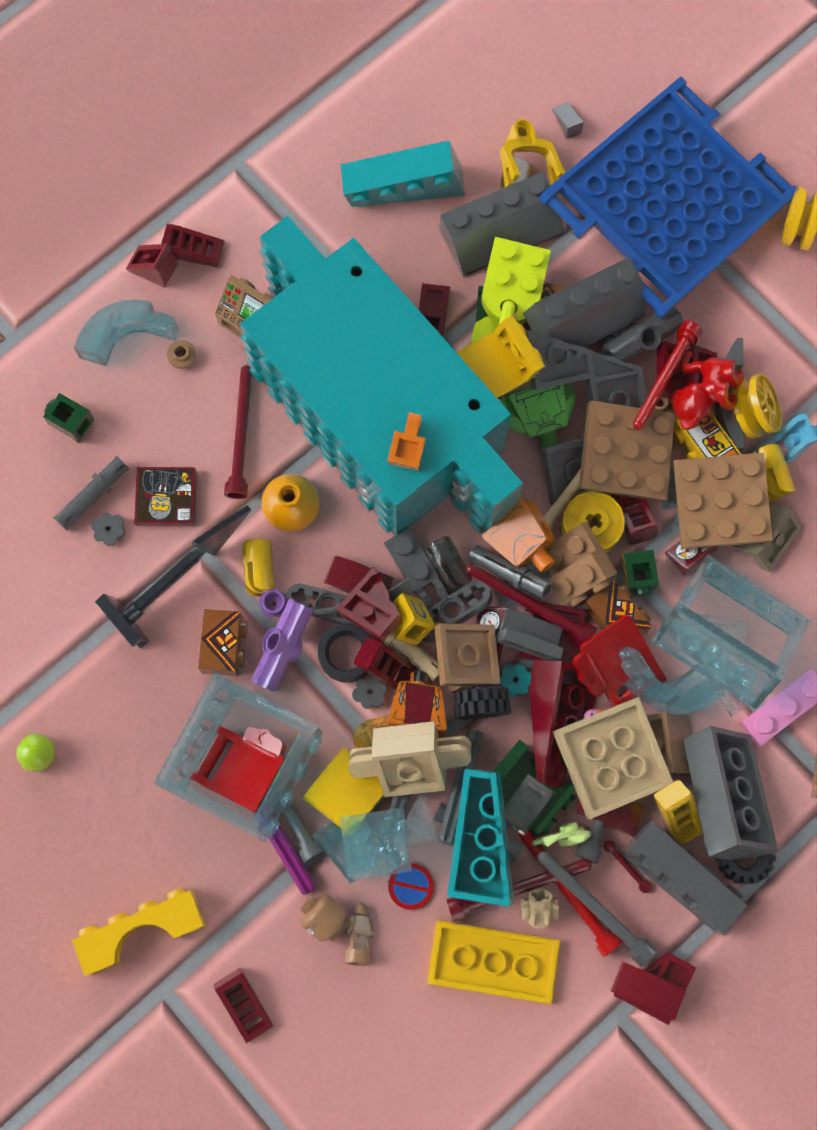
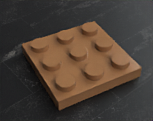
(626, 459)
(722, 501)

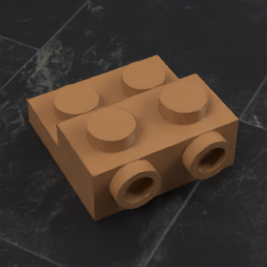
(578, 565)

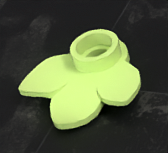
(568, 835)

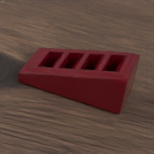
(181, 233)
(641, 528)
(370, 657)
(229, 981)

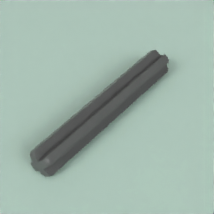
(449, 824)

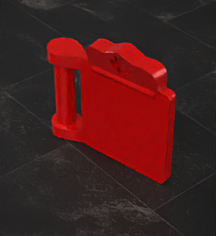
(600, 664)
(247, 767)

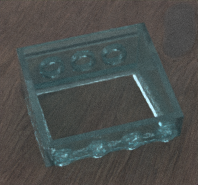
(718, 653)
(199, 736)

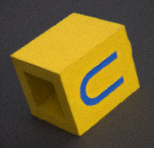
(415, 619)

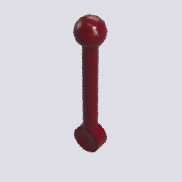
(644, 886)

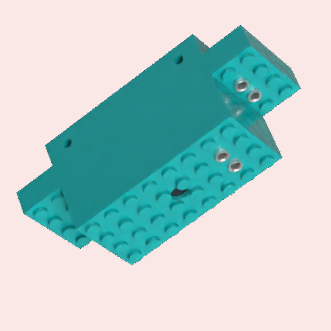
(352, 365)

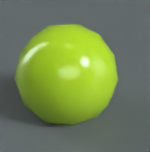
(35, 752)

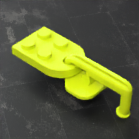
(512, 280)

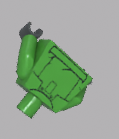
(540, 411)

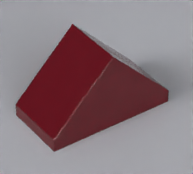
(153, 263)

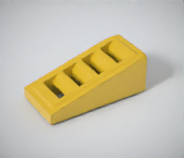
(678, 811)

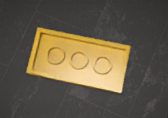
(493, 962)

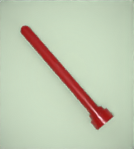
(687, 335)
(605, 938)

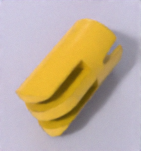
(777, 473)
(258, 566)

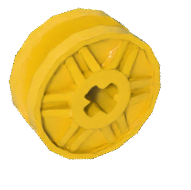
(801, 220)
(757, 406)
(595, 507)

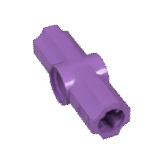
(282, 645)

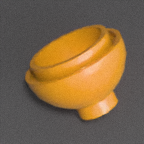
(290, 515)

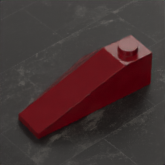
(555, 702)

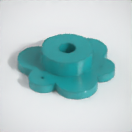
(519, 672)

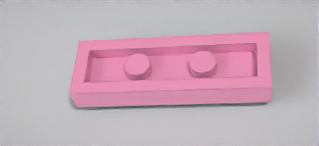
(782, 709)

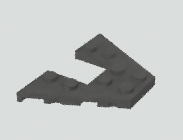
(606, 381)

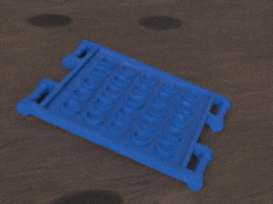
(670, 194)

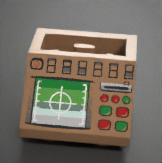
(238, 303)

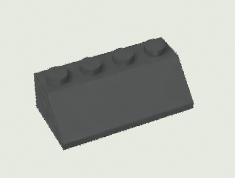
(507, 214)
(591, 306)
(729, 794)

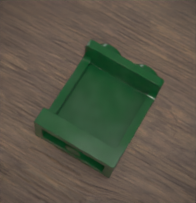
(514, 769)

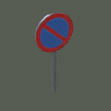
(411, 889)

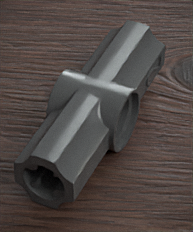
(653, 329)

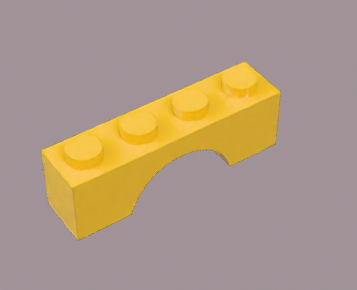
(102, 947)

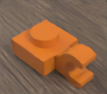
(407, 446)

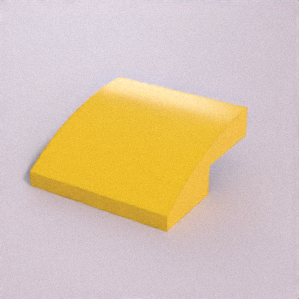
(341, 794)

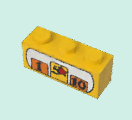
(704, 440)

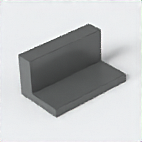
(530, 635)

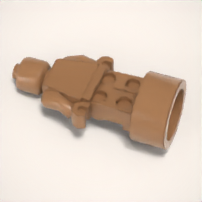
(360, 929)

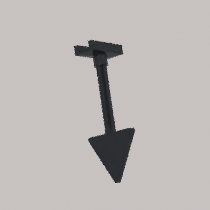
(209, 542)

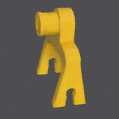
(524, 139)

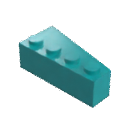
(404, 176)
(481, 848)

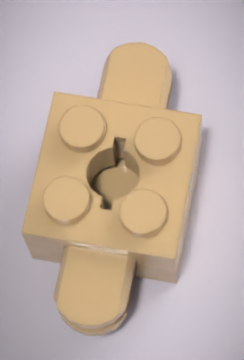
(410, 758)

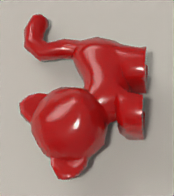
(696, 399)

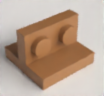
(466, 656)

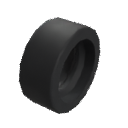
(323, 652)

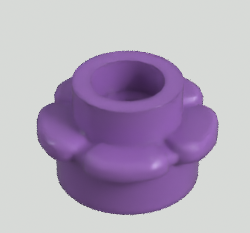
(266, 599)

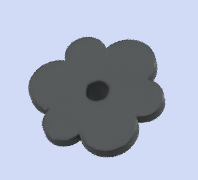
(107, 521)
(363, 686)

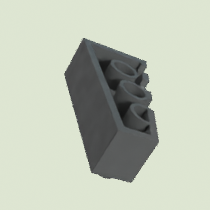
(684, 878)

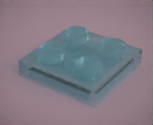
(375, 844)

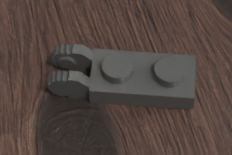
(414, 564)

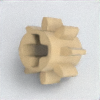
(539, 908)

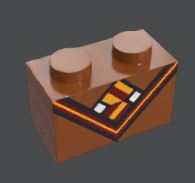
(612, 604)
(222, 642)

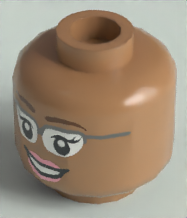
(323, 918)

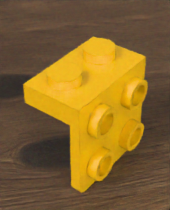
(503, 358)

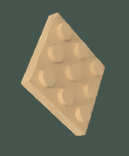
(613, 758)

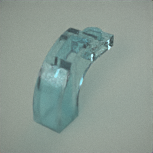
(116, 321)
(681, 696)

